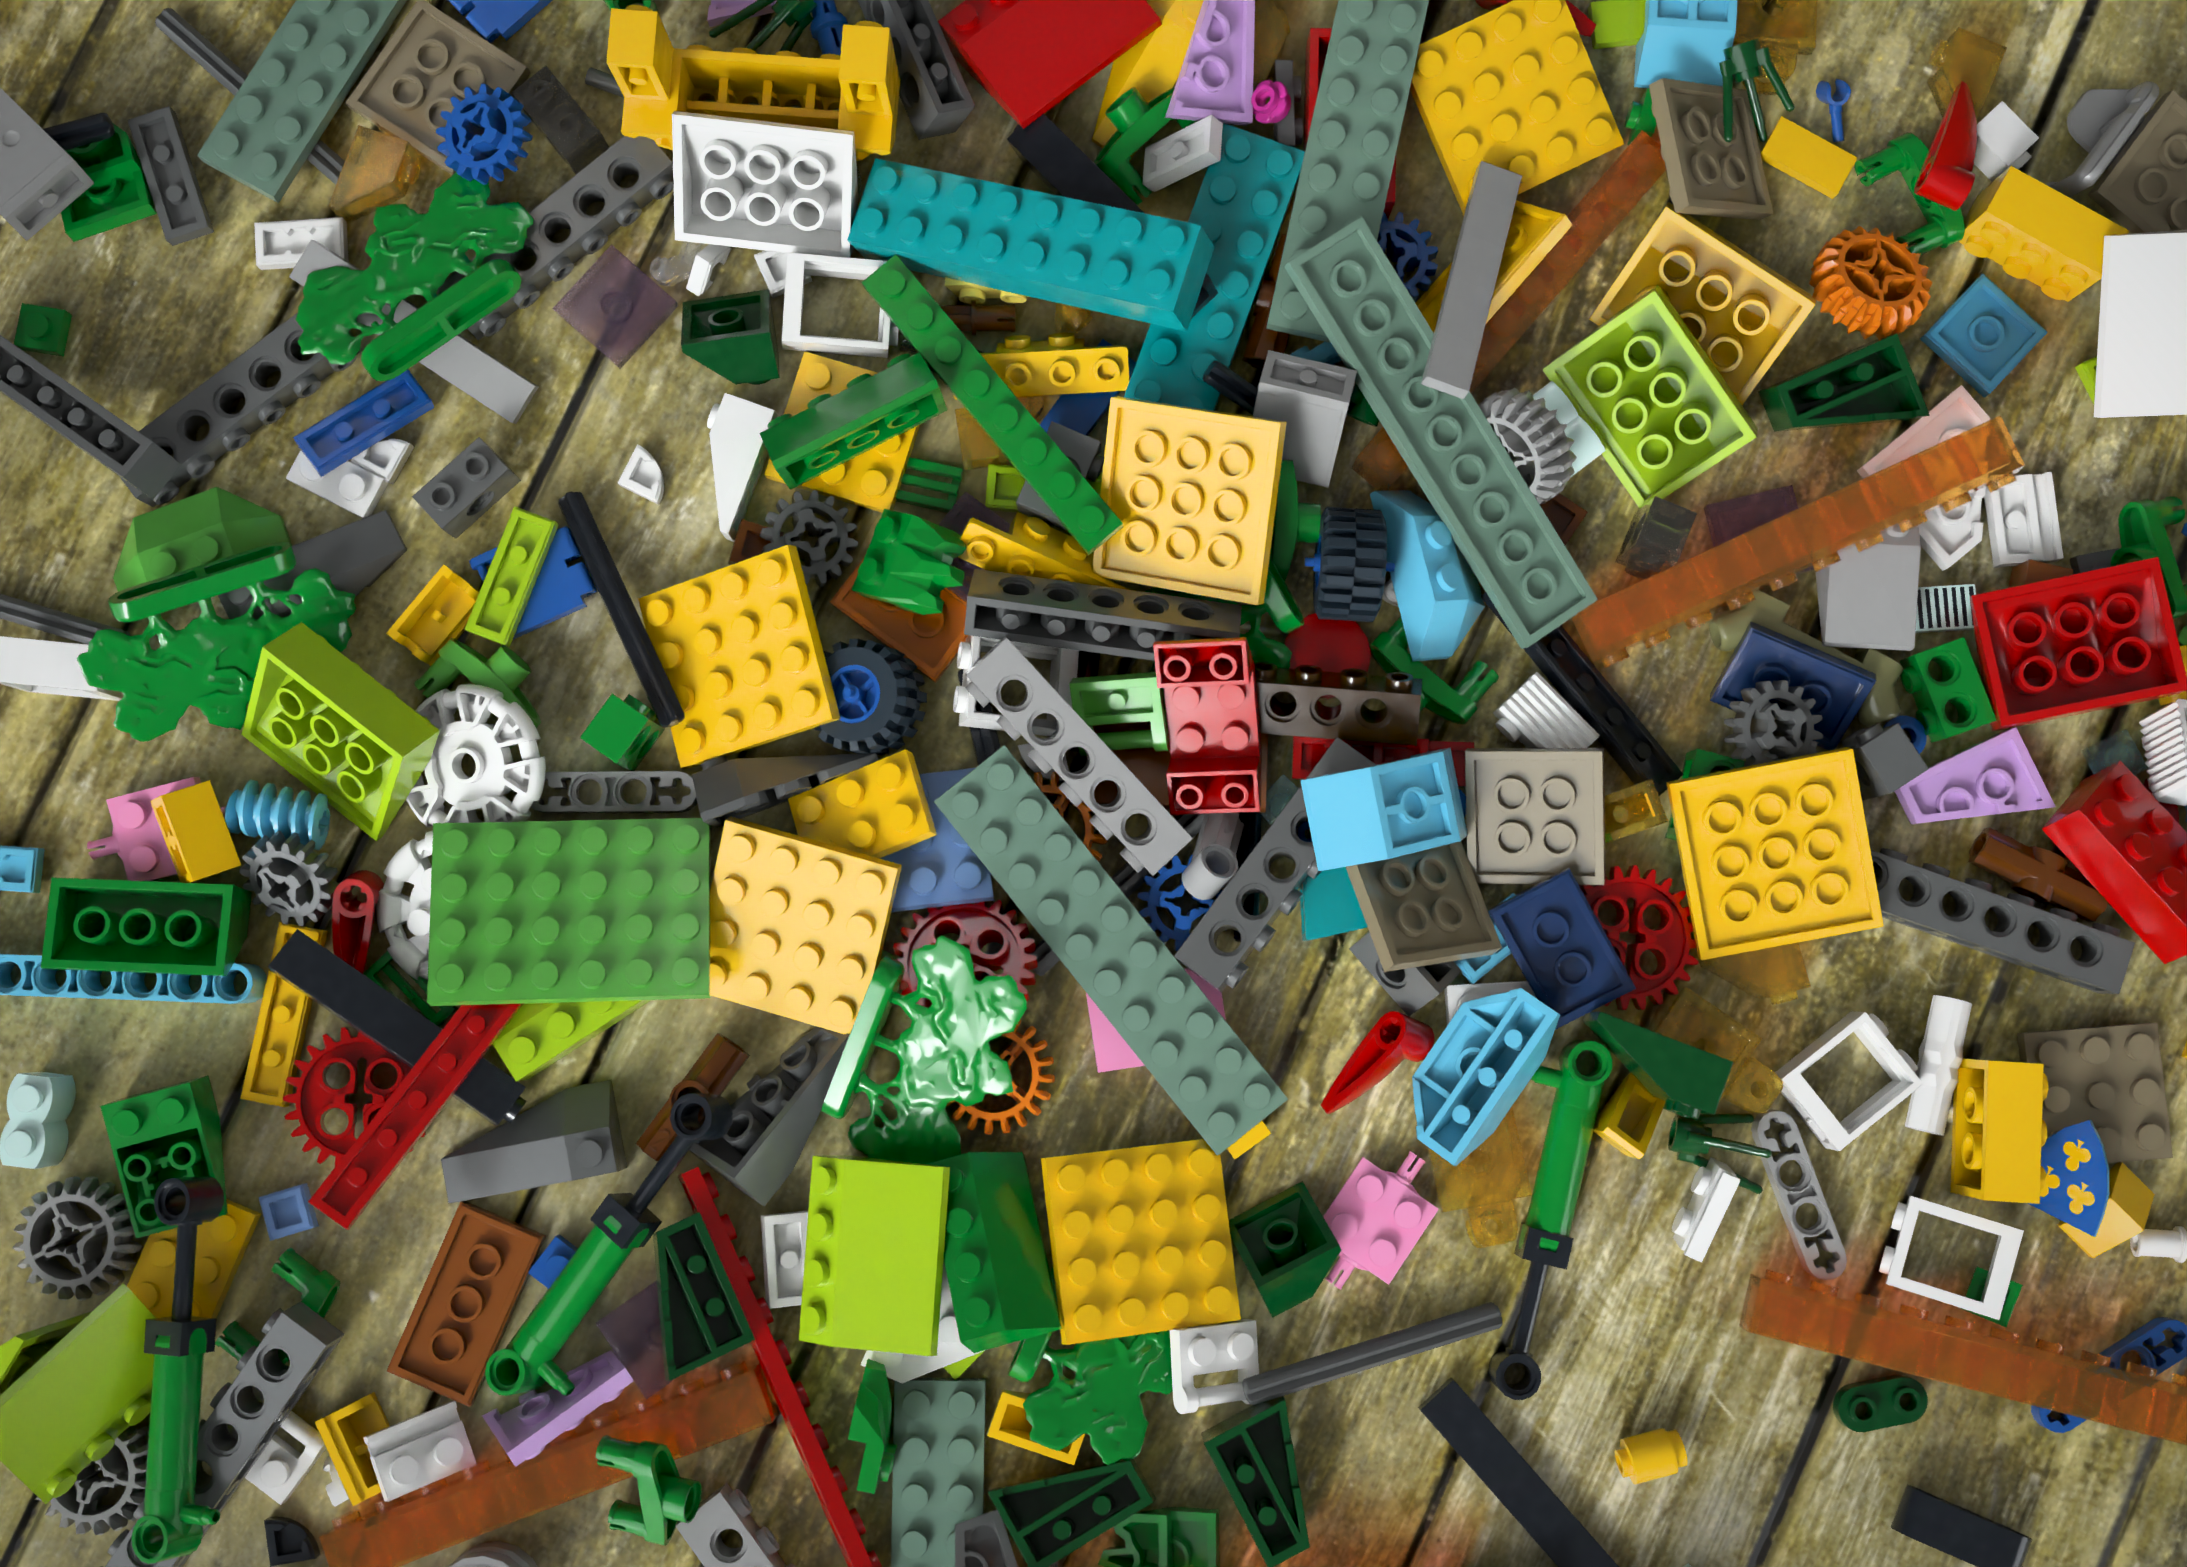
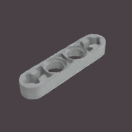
(612, 792)
(1793, 1196)

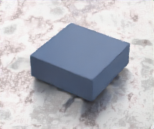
(288, 1211)

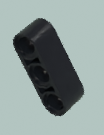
(1959, 1531)

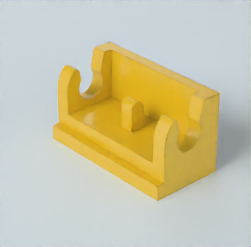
(435, 615)
(195, 832)
(343, 1438)

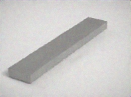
(1471, 280)
(455, 361)

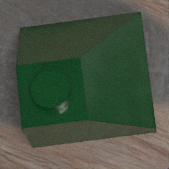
(733, 336)
(1285, 1247)

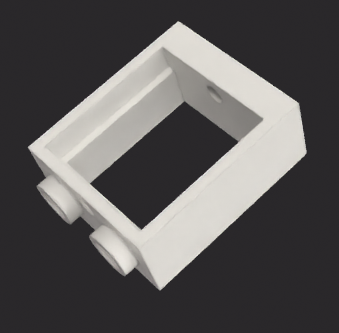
(829, 266)
(47, 668)
(1063, 668)
(1814, 1112)
(2000, 1267)

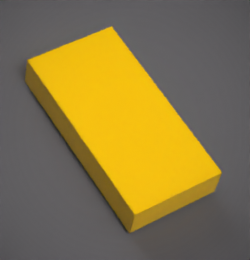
(1807, 157)

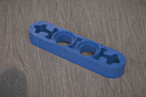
(2150, 1334)

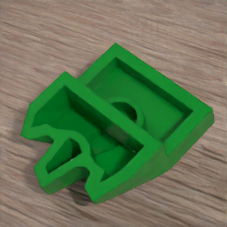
(118, 190)
(910, 563)
(873, 1426)
(1167, 1539)

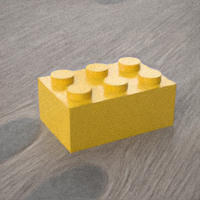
(2038, 234)
(1999, 1131)

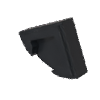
(289, 1541)

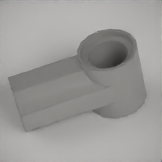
(1214, 855)

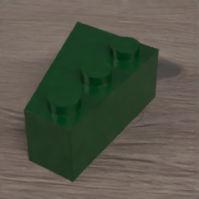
(1851, 389)
(695, 1299)
(1261, 1475)
(1070, 1509)

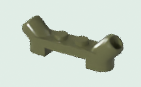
(1880, 704)

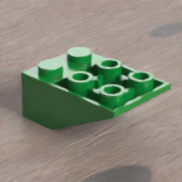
(163, 1138)

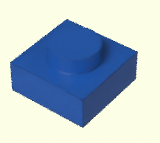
(552, 1260)

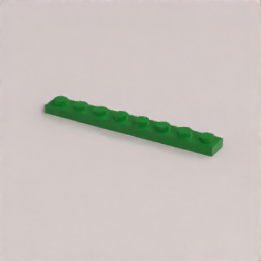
(992, 405)

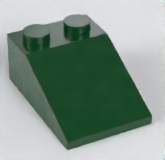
(1670, 1070)

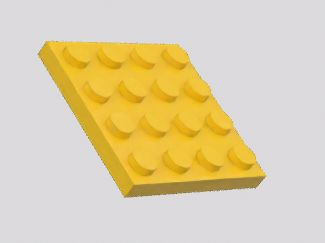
(1512, 95)
(1190, 498)
(741, 656)
(1775, 853)
(797, 924)
(1139, 1240)

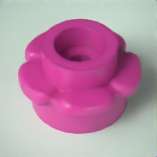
(1277, 106)

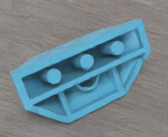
(1430, 577)
(1479, 1070)

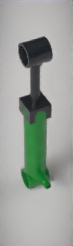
(1554, 1199)
(619, 1227)
(170, 1517)

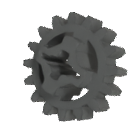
(828, 533)
(1767, 727)
(289, 878)

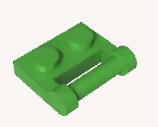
(1122, 700)

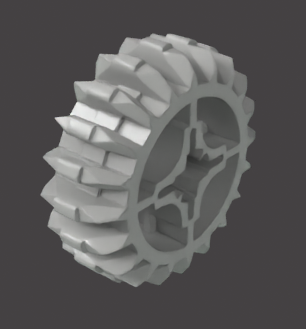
(1532, 440)
(60, 1208)
(84, 1504)

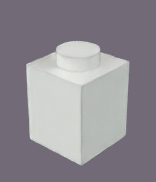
(2002, 142)

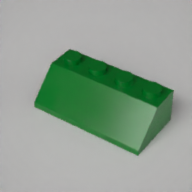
(853, 420)
(144, 926)
(996, 1252)

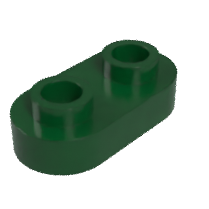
(1882, 1403)

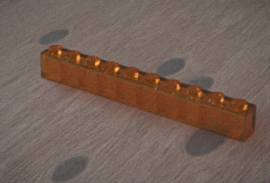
(1592, 225)
(1798, 540)
(1965, 1357)
(563, 1471)

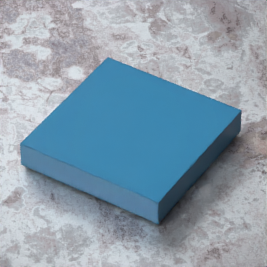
(1983, 335)

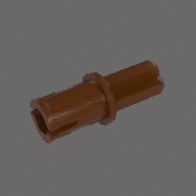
(981, 317)

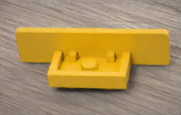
(1058, 366)
(1029, 550)

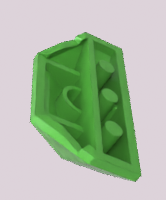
(194, 534)

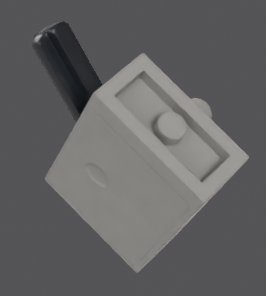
(36, 170)
(1305, 395)

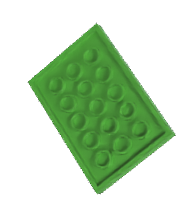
(569, 911)

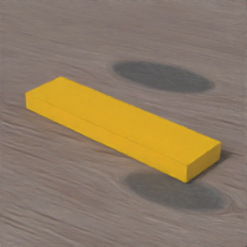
(278, 1030)

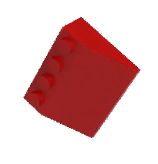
(1042, 49)
(2077, 644)

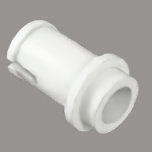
(2161, 1243)

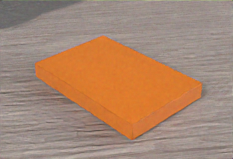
(925, 639)

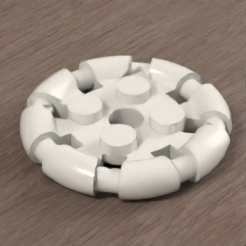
(493, 758)
(395, 909)

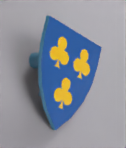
(2075, 1177)

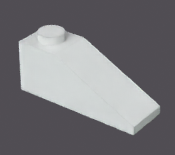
(736, 456)

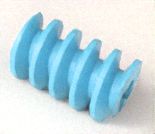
(266, 813)

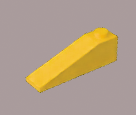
(1152, 63)

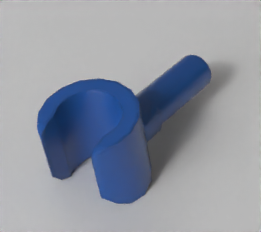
(1835, 103)

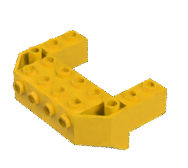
(671, 79)

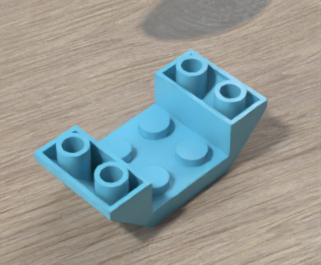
(1684, 41)
(1384, 810)

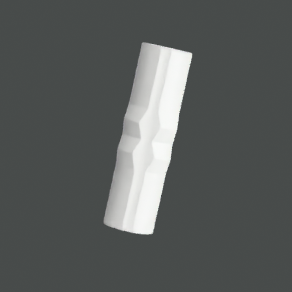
(1938, 1064)

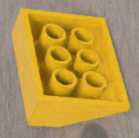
(1723, 295)

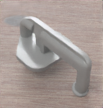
(2103, 125)

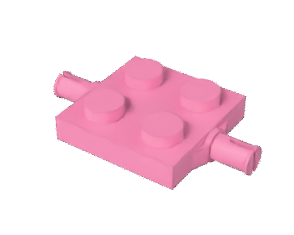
(138, 834)
(1377, 1220)

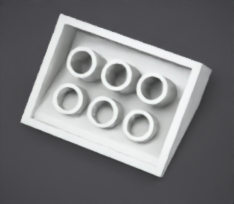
(763, 184)
(2142, 326)

